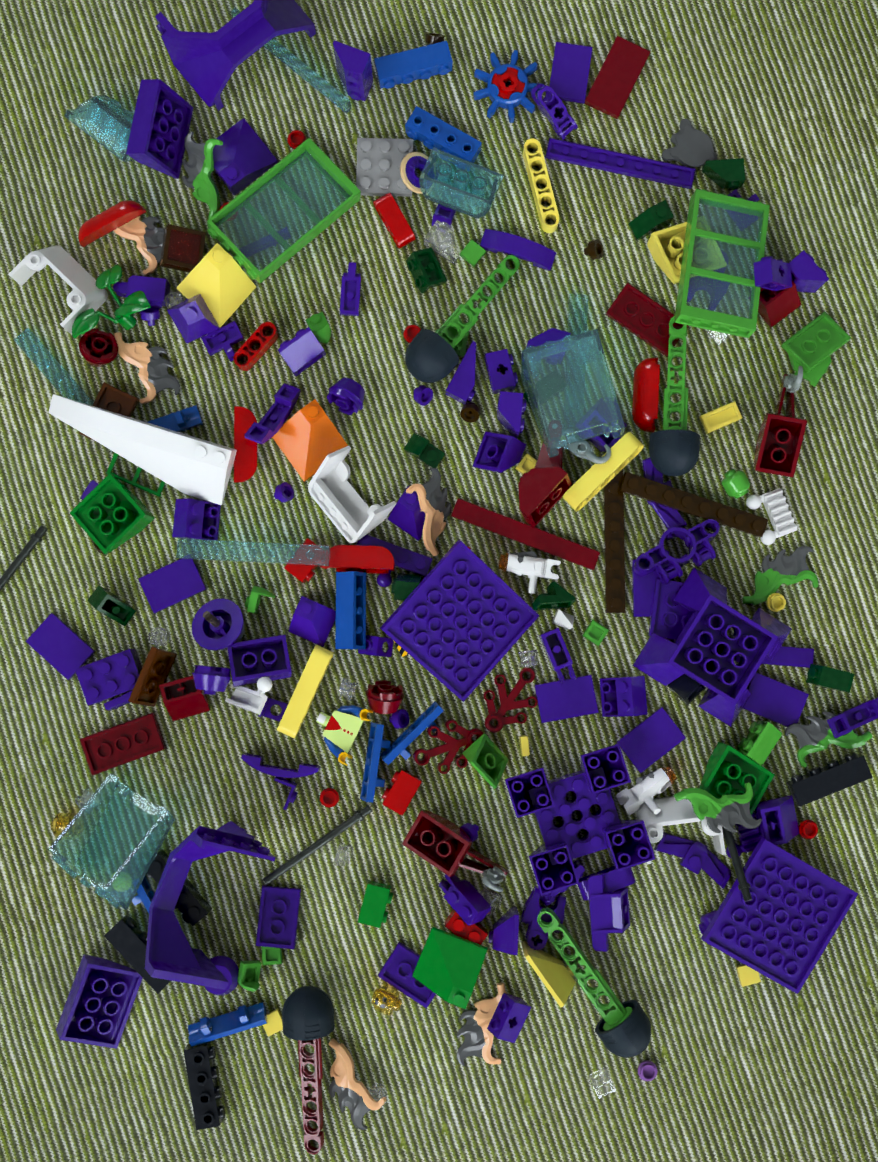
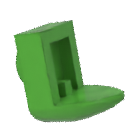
(319, 327)
(252, 601)
(249, 974)

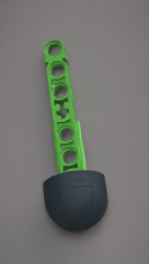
(430, 354)
(675, 448)
(625, 1025)

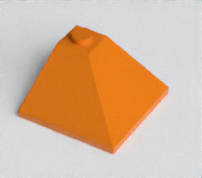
(308, 439)

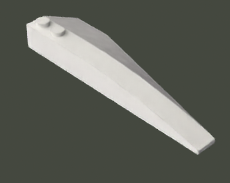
(178, 459)

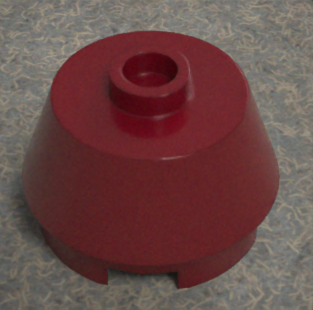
(98, 347)
(384, 697)

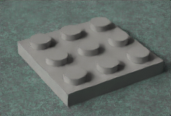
(380, 166)

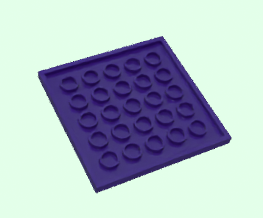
(460, 621)
(785, 922)

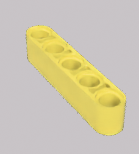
(540, 177)
(601, 474)
(305, 691)

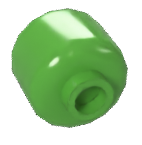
(735, 483)

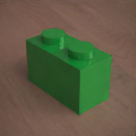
(374, 904)

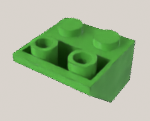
(759, 741)

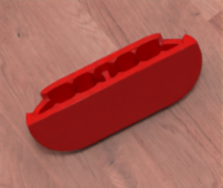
(108, 221)
(646, 394)
(246, 455)
(361, 559)

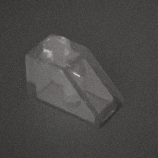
(442, 241)

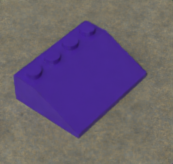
(159, 128)
(99, 1002)

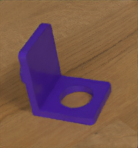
(374, 646)
(266, 711)
(292, 795)

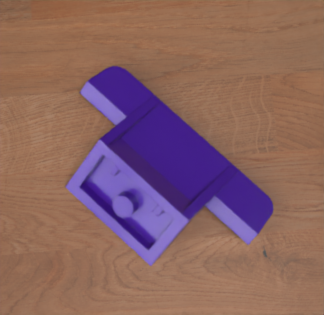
(607, 911)

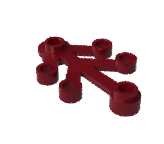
(508, 702)
(452, 746)

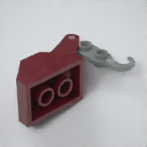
(781, 435)
(548, 482)
(445, 848)

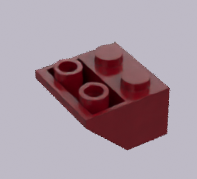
(778, 304)
(183, 698)

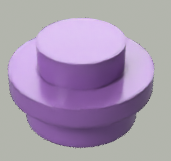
(647, 1070)

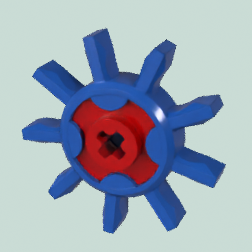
(497, 88)

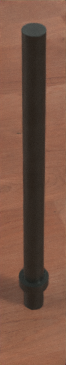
(35, 538)
(358, 816)
(743, 885)

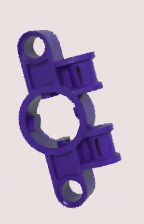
(669, 567)

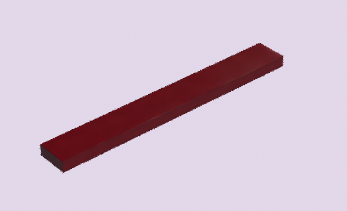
(525, 534)

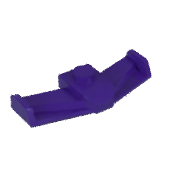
(669, 516)
(695, 857)

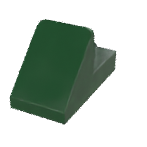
(424, 451)
(555, 598)

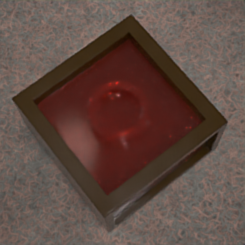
(182, 248)

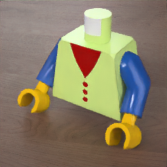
(342, 729)

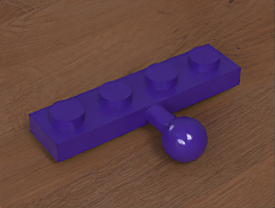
(403, 559)

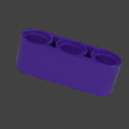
(612, 879)

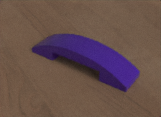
(518, 246)
(276, 416)
(853, 717)
(257, 763)

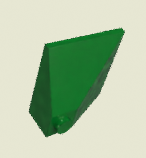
(111, 514)
(730, 770)
(450, 966)

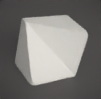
(563, 619)

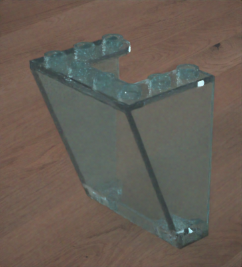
(571, 390)
(112, 841)

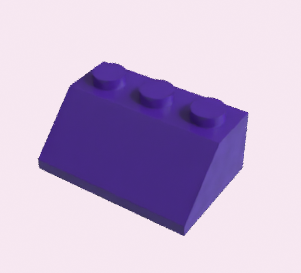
(354, 70)

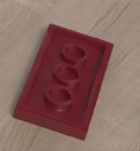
(617, 77)
(643, 318)
(122, 743)

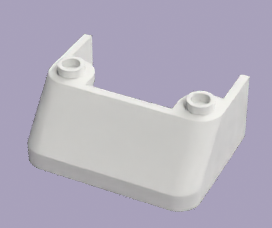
(84, 293)
(341, 501)
(674, 813)

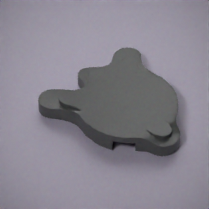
(691, 147)

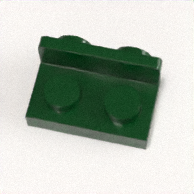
(425, 269)

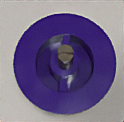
(218, 624)

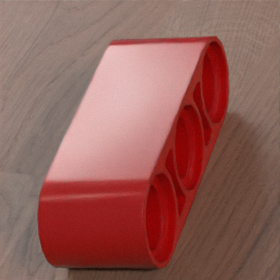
(394, 220)
(257, 337)

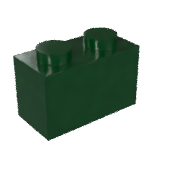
(404, 585)

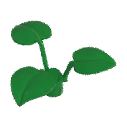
(132, 304)

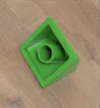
(487, 759)

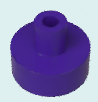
(150, 315)
(423, 395)
(284, 492)
(399, 719)
(471, 830)

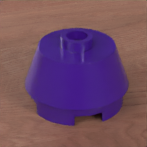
(347, 395)
(211, 679)
(229, 970)

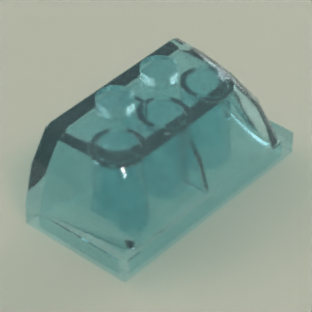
(104, 122)
(459, 184)

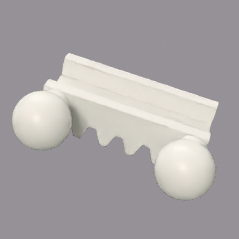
(777, 512)
(250, 699)

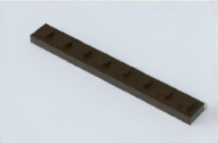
(693, 504)
(614, 546)

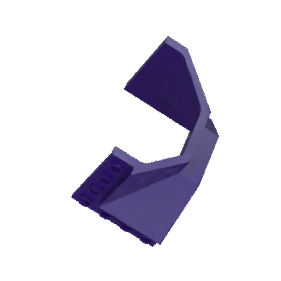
(211, 58)
(167, 947)

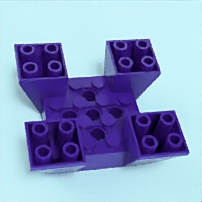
(711, 615)
(624, 839)

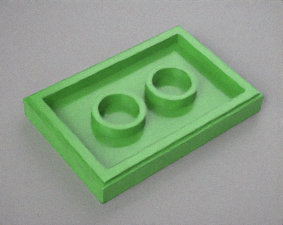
(816, 342)

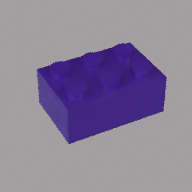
(259, 659)
(109, 676)

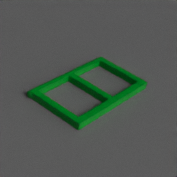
(134, 481)

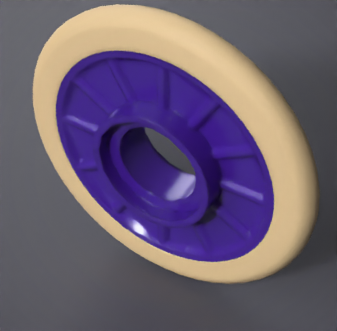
(407, 170)

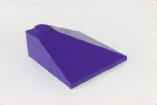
(241, 157)

